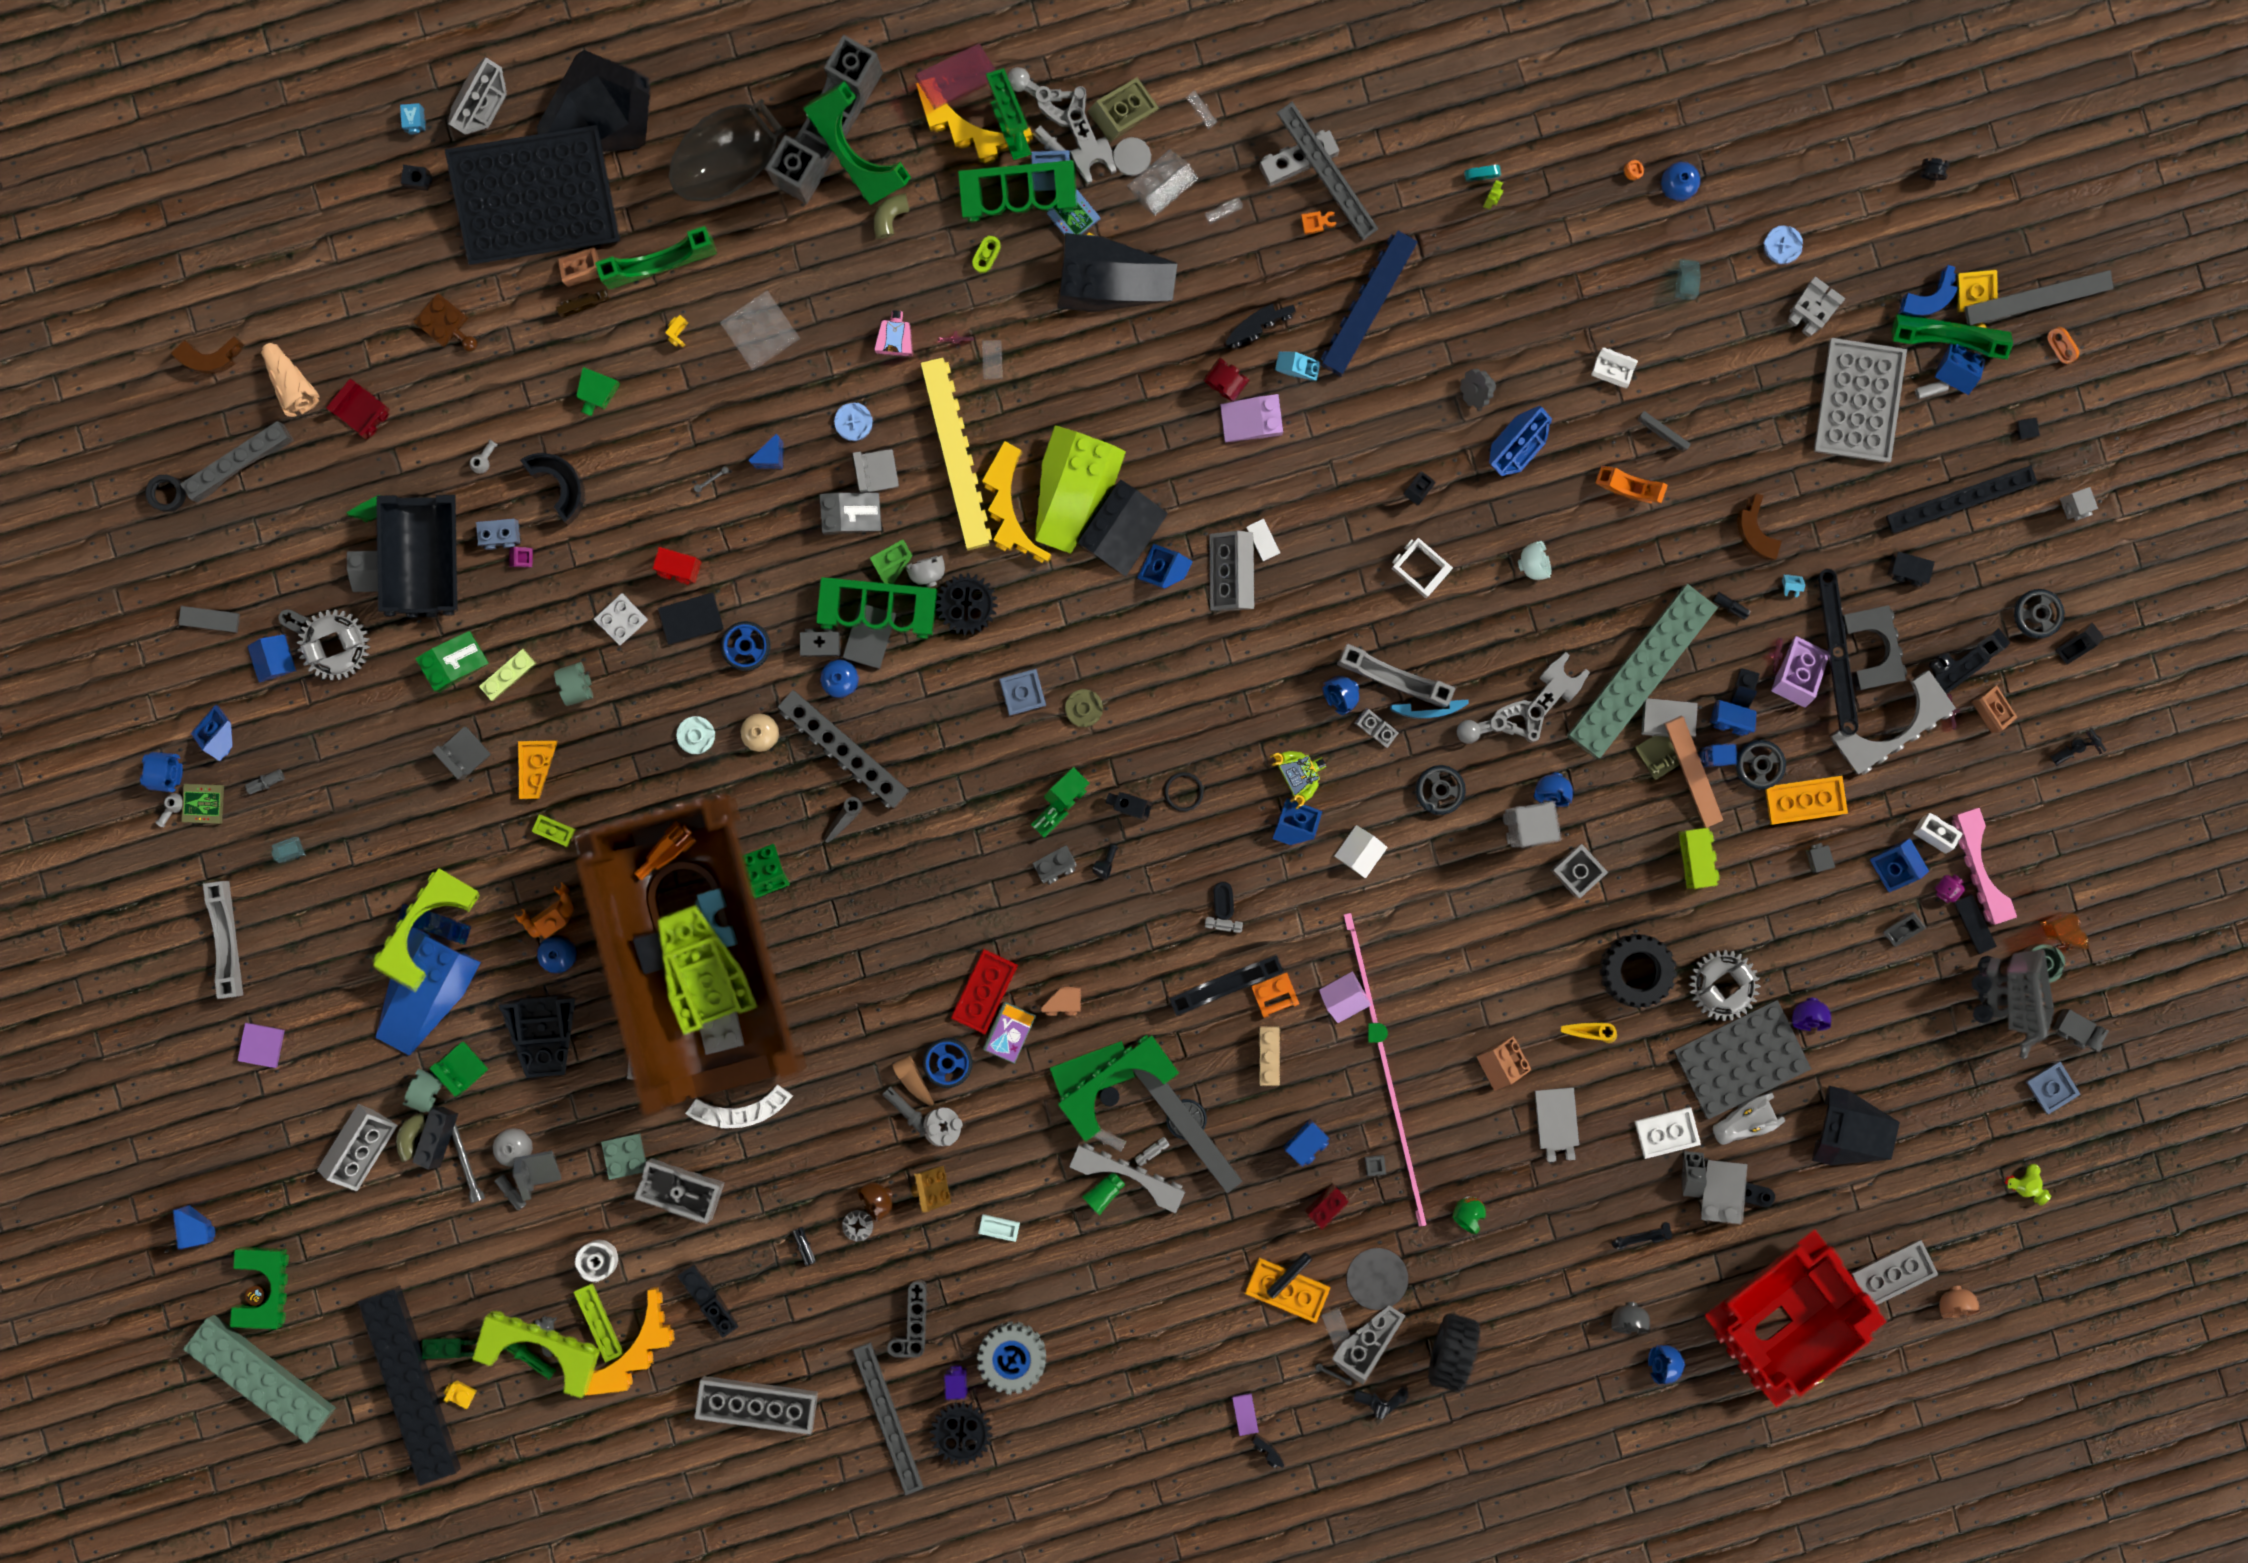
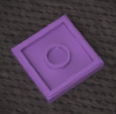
(261, 1045)

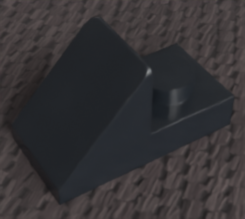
(1419, 488)
(1744, 688)

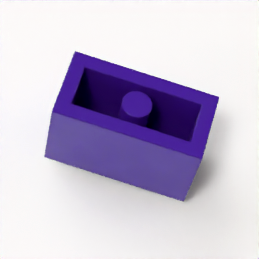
(956, 1382)

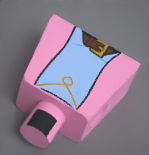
(894, 336)

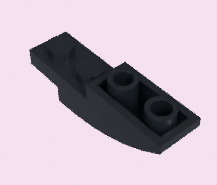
(1251, 328)
(708, 1300)

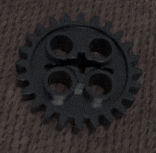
(949, 603)
(978, 1434)

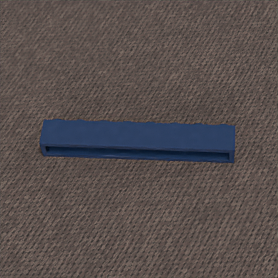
(1369, 303)

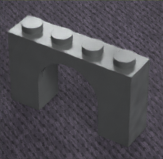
(1880, 622)

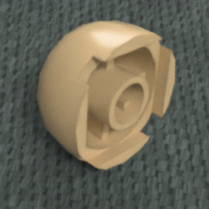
(759, 732)

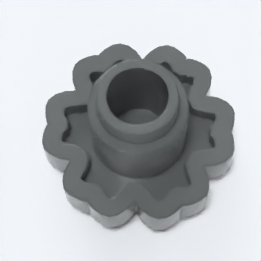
(1477, 388)

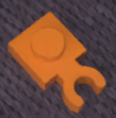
(1314, 222)

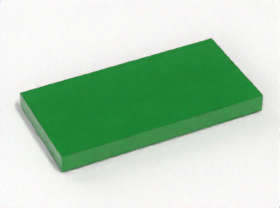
(1074, 1071)

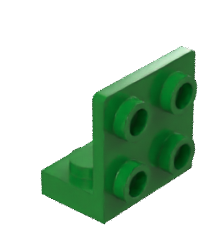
(765, 871)
(459, 1069)

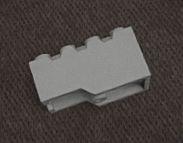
(1531, 825)
(679, 1191)

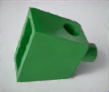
(595, 390)

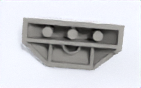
(478, 98)

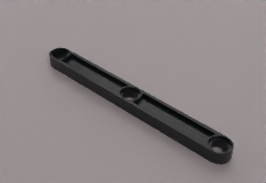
(1839, 665)

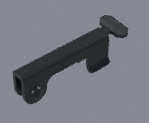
(1653, 1235)

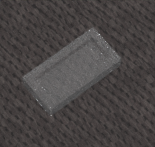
(992, 359)
(1336, 1327)

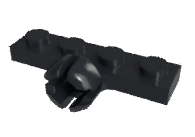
(1955, 672)

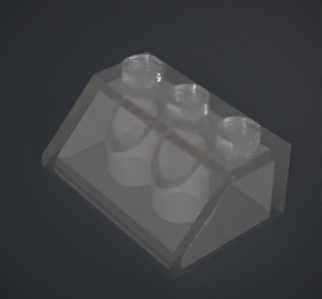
(1163, 182)

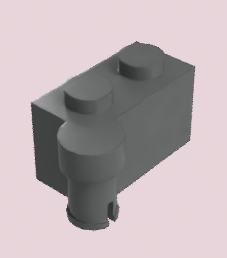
(2080, 1030)

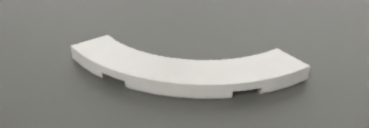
(741, 1116)

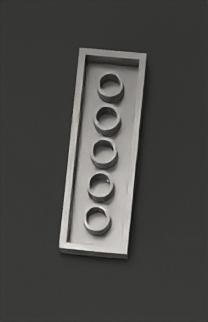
(756, 1405)

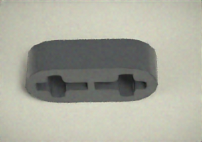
(293, 626)

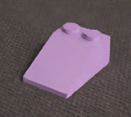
(1252, 418)
(1801, 672)

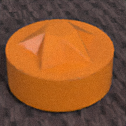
(1633, 170)

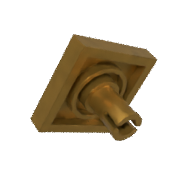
(931, 1188)

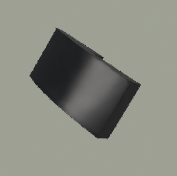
(1273, 1457)

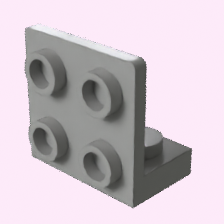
(876, 471)

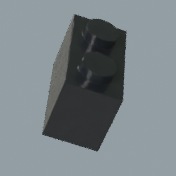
(1910, 569)

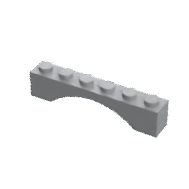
(220, 909)
(1165, 1194)

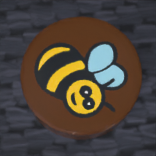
(255, 1295)

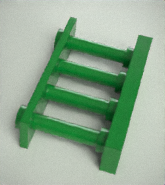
(1008, 114)

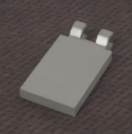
(1557, 1121)

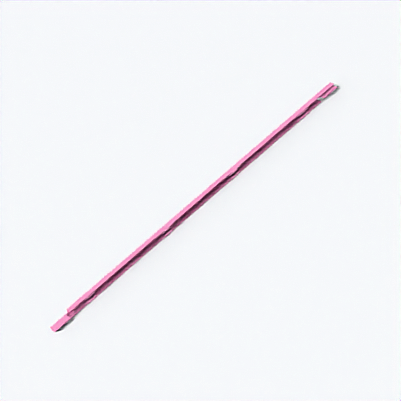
(1419, 1213)

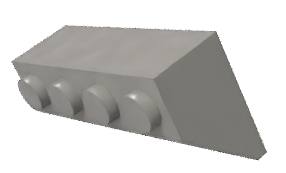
(1231, 571)
(357, 1148)

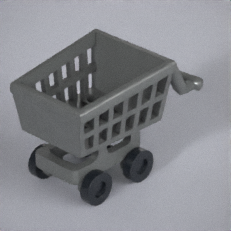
(2024, 1018)

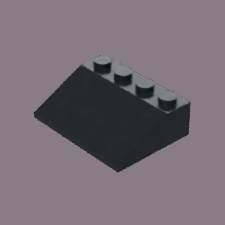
(1122, 528)

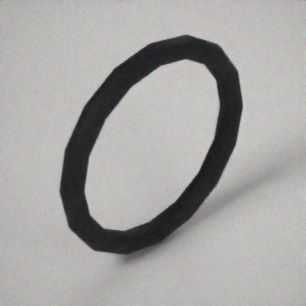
(1182, 808)

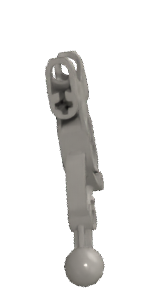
(1090, 149)
(1557, 686)

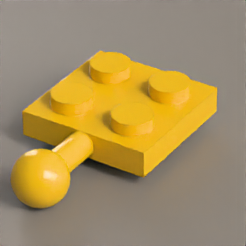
(1976, 288)

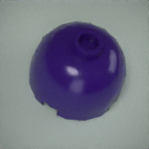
(1811, 1014)

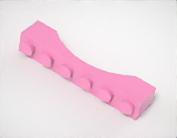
(1996, 905)

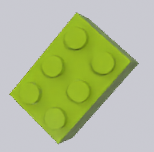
(1698, 858)

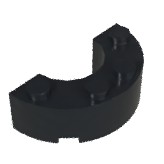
(571, 483)

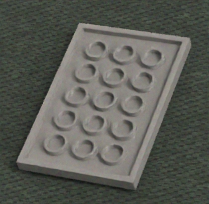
(1860, 400)

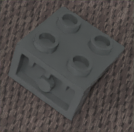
(462, 753)
(535, 1170)

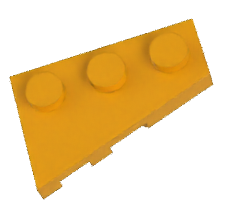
(534, 764)

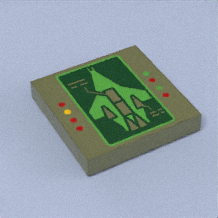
(202, 803)

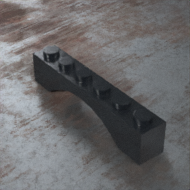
(1226, 984)

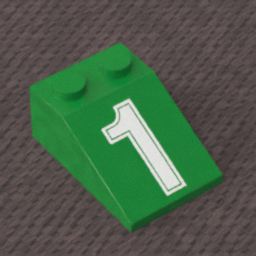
(452, 661)

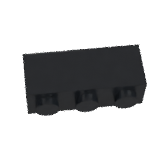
(435, 1137)

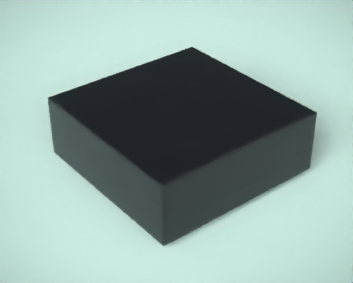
(2027, 428)

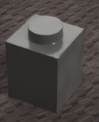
(1820, 858)

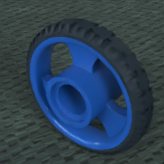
(746, 628)
(939, 1048)

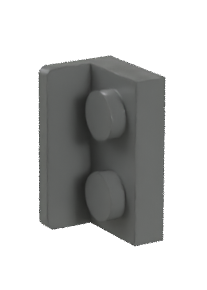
(1055, 864)

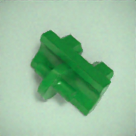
(1049, 820)

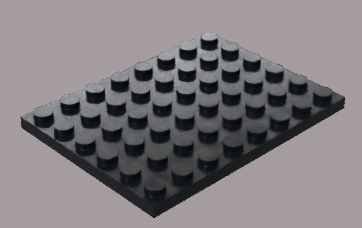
(532, 194)

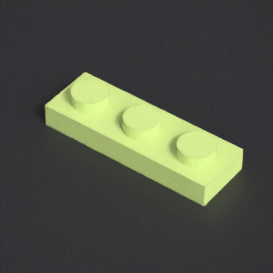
(507, 675)

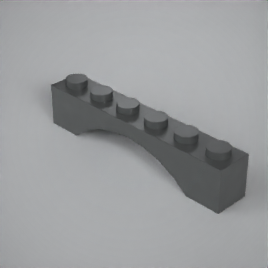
(257, 447)

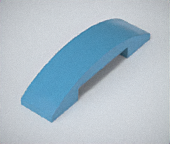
(1405, 710)

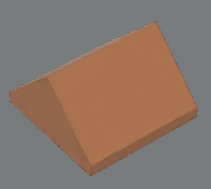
(579, 267)
(1994, 709)

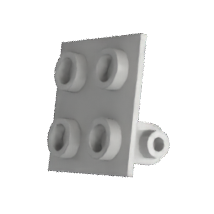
(620, 619)

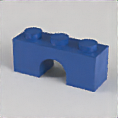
(1718, 755)

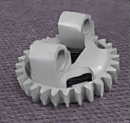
(350, 637)
(1709, 995)

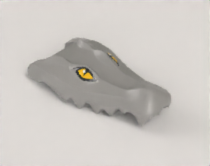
(1748, 1120)

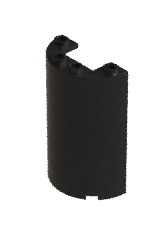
(417, 556)

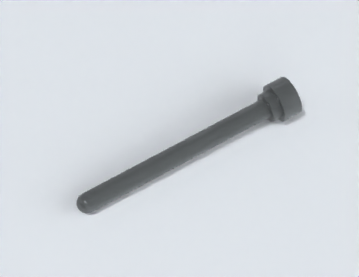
(475, 1192)

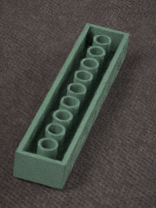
(1642, 671)

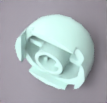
(1535, 562)

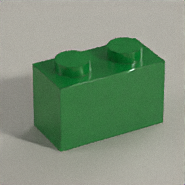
(1066, 790)

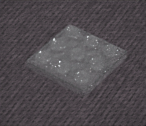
(760, 330)

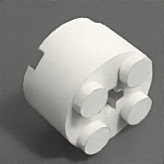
(587, 1266)

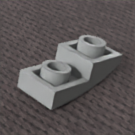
(1376, 727)

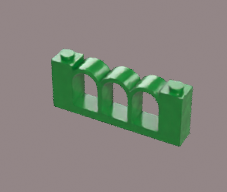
(972, 195)
(830, 600)

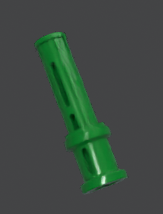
(521, 1352)

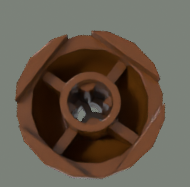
(876, 1199)

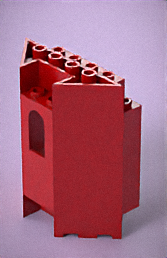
(1827, 1326)

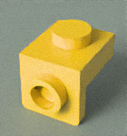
(675, 328)

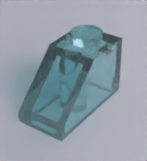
(1688, 279)

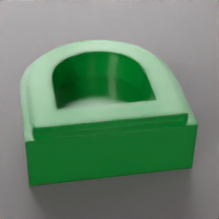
(1377, 1032)

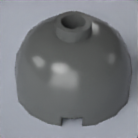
(1630, 1319)

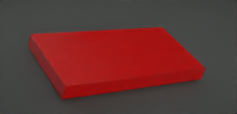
(984, 991)

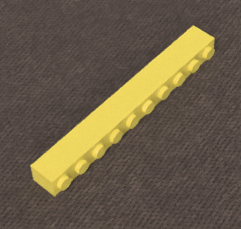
(955, 453)

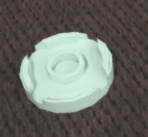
(695, 735)

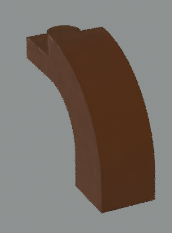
(208, 363)
(1751, 534)

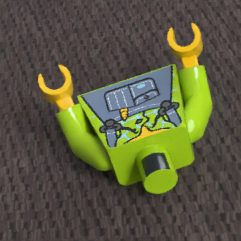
(1299, 774)

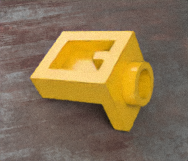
(459, 1394)

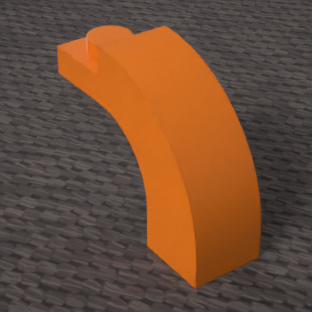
(1630, 486)

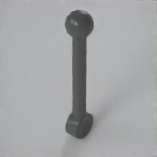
(698, 488)
(1348, 1381)

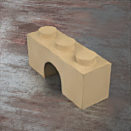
(1269, 1055)

